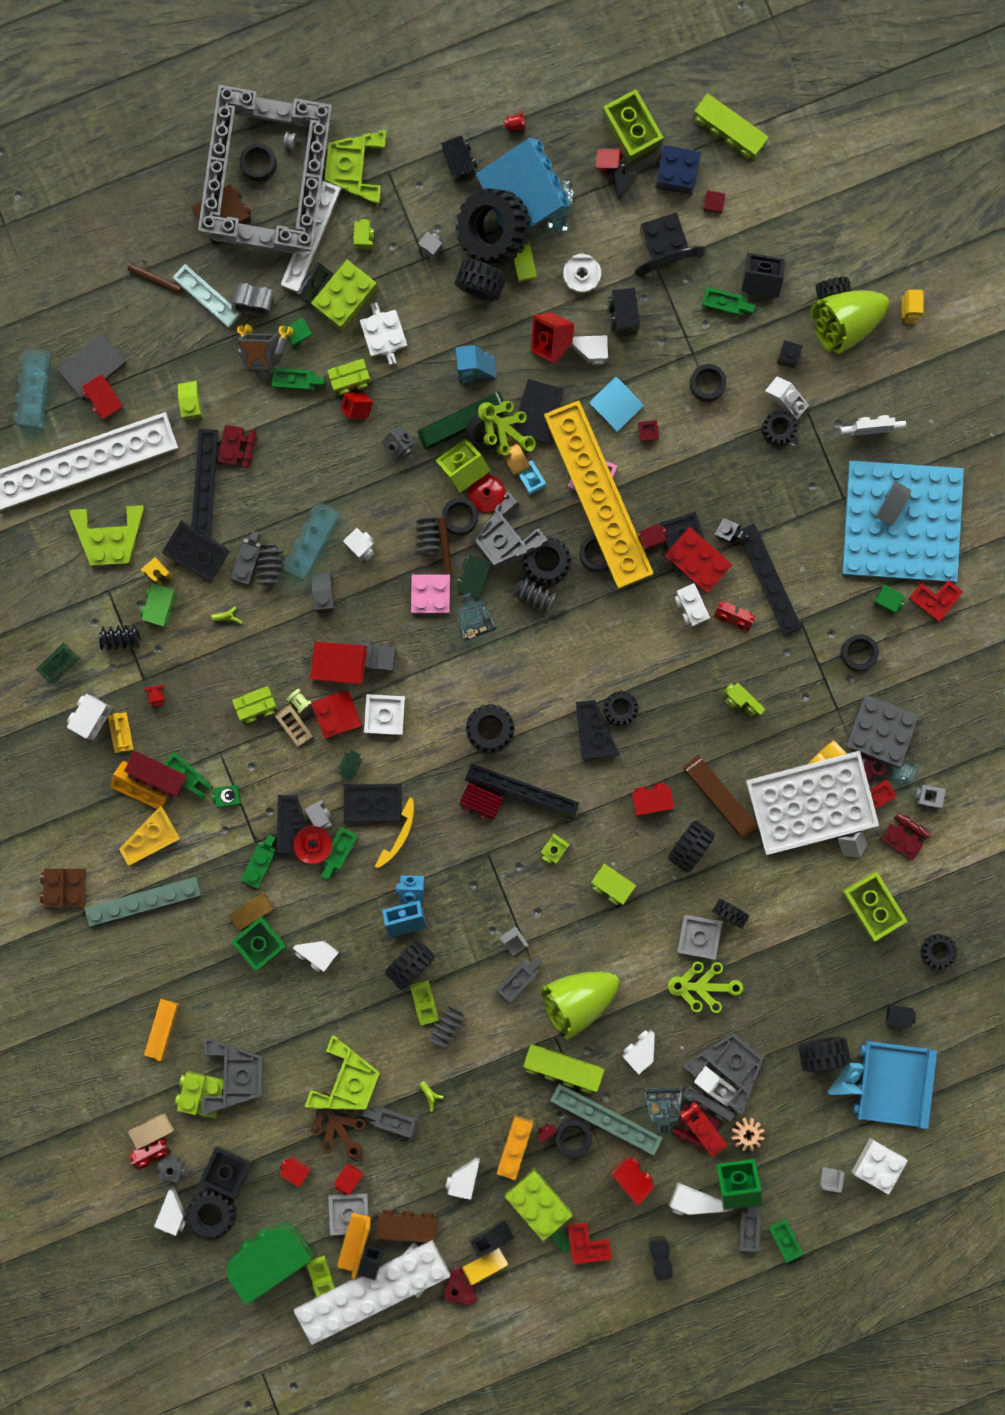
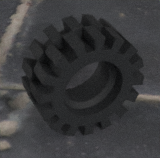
(832, 287)
(784, 417)
(609, 708)
(730, 913)
(927, 948)

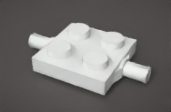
(383, 333)
(866, 426)

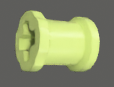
(299, 701)

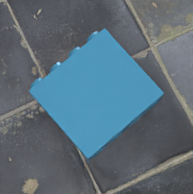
(529, 176)
(896, 1084)

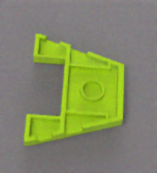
(346, 164)
(108, 544)
(353, 1084)

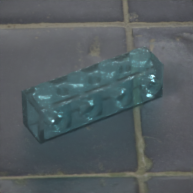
(33, 389)
(311, 541)

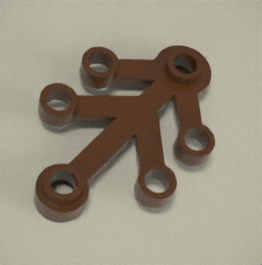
(335, 1122)

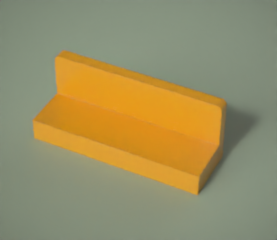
(137, 789)
(161, 1029)
(354, 1243)

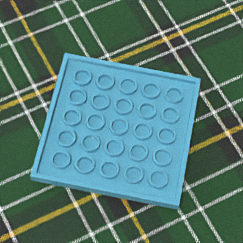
(924, 536)

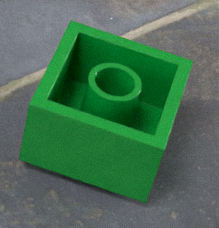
(259, 943)
(739, 1184)

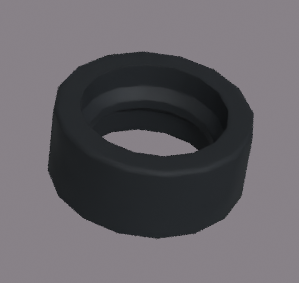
(258, 147)
(708, 368)
(471, 429)
(474, 516)
(583, 557)
(859, 638)
(573, 1123)

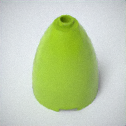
(847, 318)
(578, 1000)

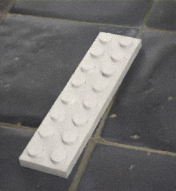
(366, 1297)

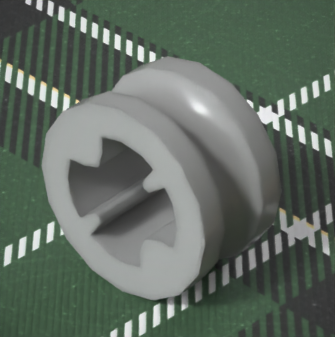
(289, 140)

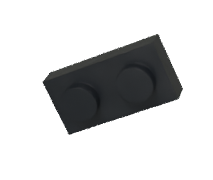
(314, 282)

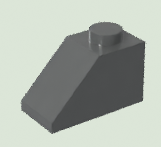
(322, 592)

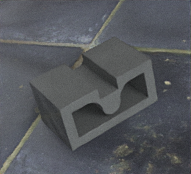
(379, 657)

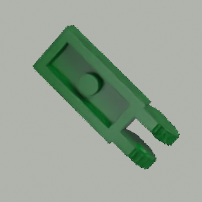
(179, 764)

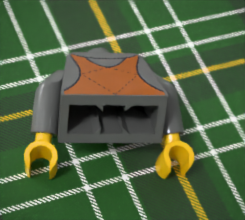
(261, 350)

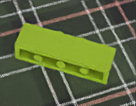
(730, 127)
(563, 1067)

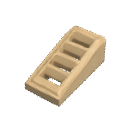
(285, 711)

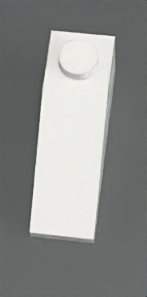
(693, 1201)

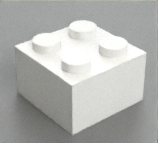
(89, 717)
(879, 1166)

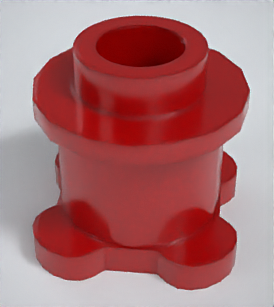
(515, 122)
(155, 695)

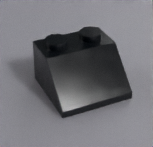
(763, 275)

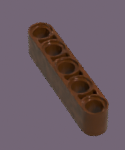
(720, 797)

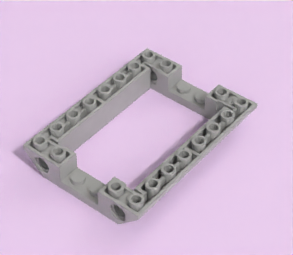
(302, 113)

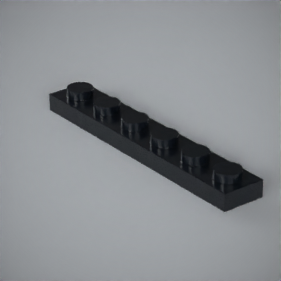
(205, 480)
(770, 581)
(522, 791)

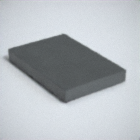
(91, 361)

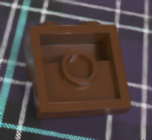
(63, 887)

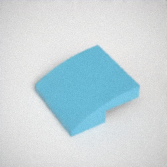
(616, 404)

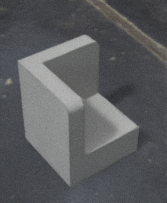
(853, 844)
(514, 941)
(831, 1179)

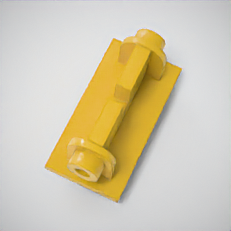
(120, 732)

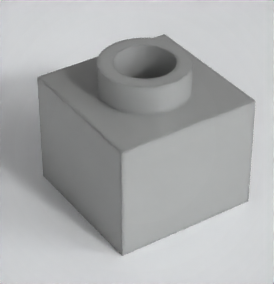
(431, 244)

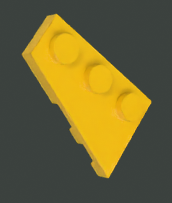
(149, 837)

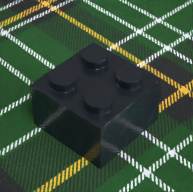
(624, 312)
(226, 1172)

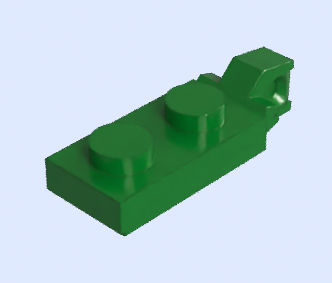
(726, 302)
(296, 379)
(340, 849)
(259, 862)

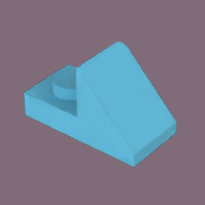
(532, 479)
(845, 1082)

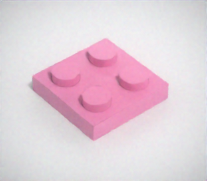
(430, 594)

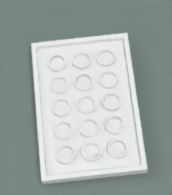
(812, 802)

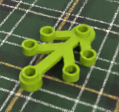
(503, 427)
(702, 986)

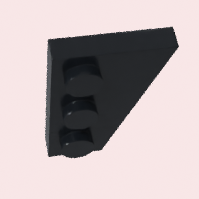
(593, 732)
(289, 822)

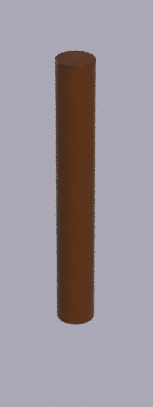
(154, 278)
(444, 545)

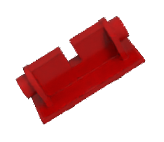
(726, 613)
(141, 1157)

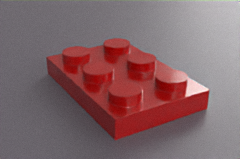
(698, 560)

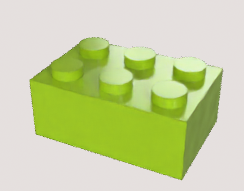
(632, 125)
(344, 295)
(874, 906)
(538, 1204)

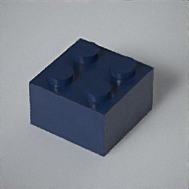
(678, 169)

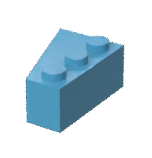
(474, 364)

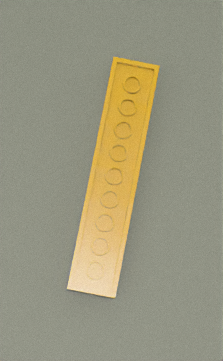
(598, 494)

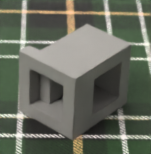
(937, 796)
(319, 815)

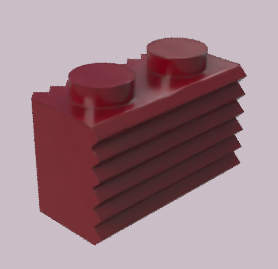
(652, 537)
(480, 801)

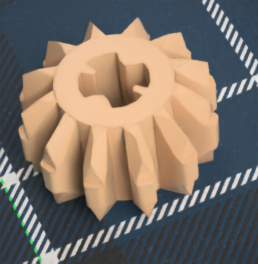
(742, 1131)

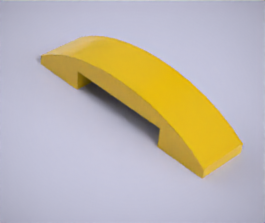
(408, 812)

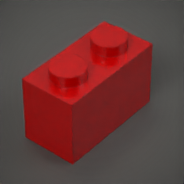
(102, 396)
(652, 800)

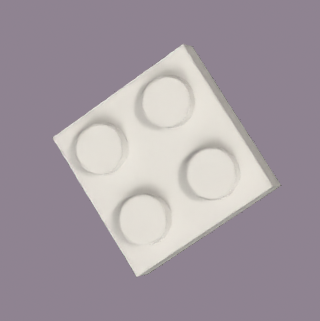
(384, 714)

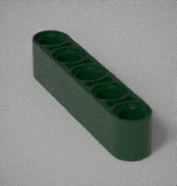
(454, 423)

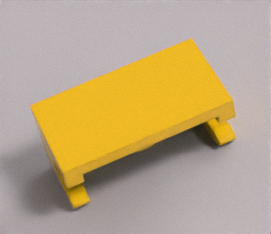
(155, 569)

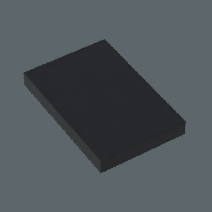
(537, 401)
(676, 528)
(196, 551)
(372, 803)

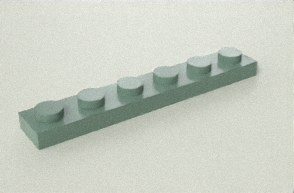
(143, 901)
(606, 1119)

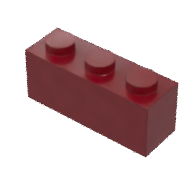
(155, 774)

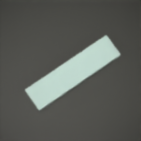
(206, 296)

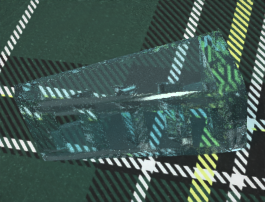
(905, 773)

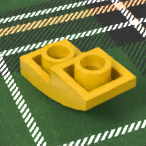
(484, 1266)

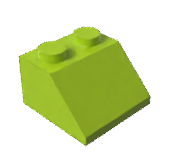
(463, 465)

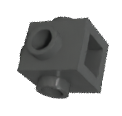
(398, 443)
(176, 1164)

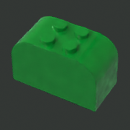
(267, 1260)

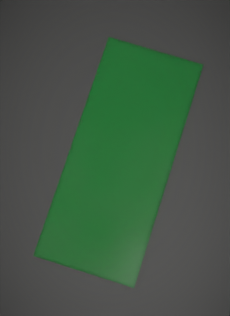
(561, 1239)

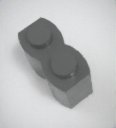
(252, 300)

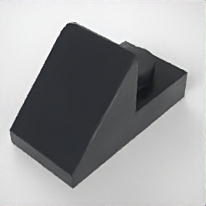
(622, 182)

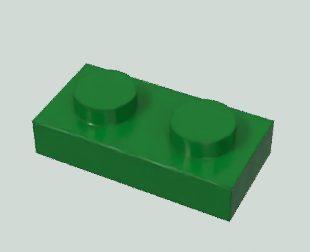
(786, 1240)

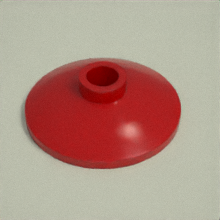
(487, 503)
(315, 853)

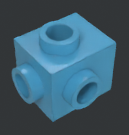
(411, 889)

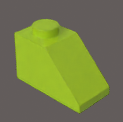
(189, 401)

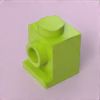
(363, 234)
(557, 842)

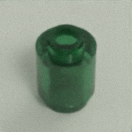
(350, 764)

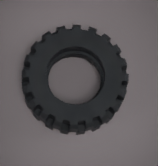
(472, 219)

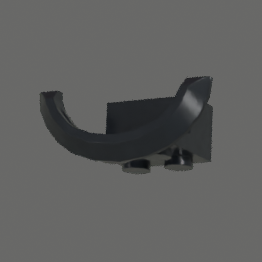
(665, 243)

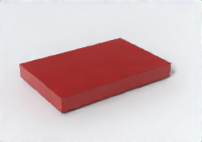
(338, 662)

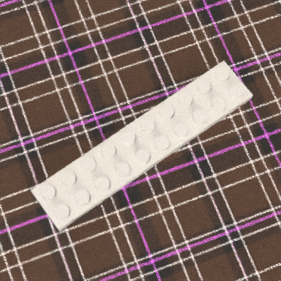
(86, 460)

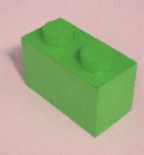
(158, 605)

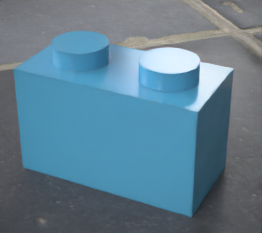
(404, 919)

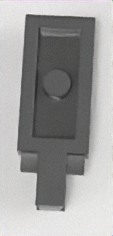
(247, 559)
(519, 979)
(708, 1102)
(391, 1120)
(749, 1229)

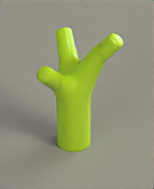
(226, 616)
(429, 1094)

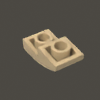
(150, 1131)

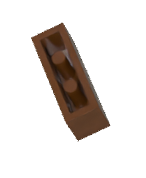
(406, 1226)

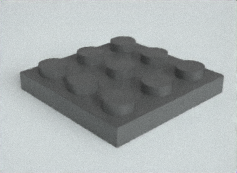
(882, 731)

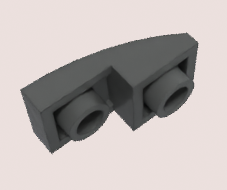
(893, 503)

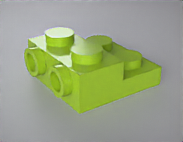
(737, 696)
(193, 1088)

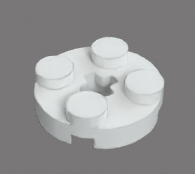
(590, 266)

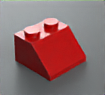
(551, 336)
(336, 714)
(632, 1179)

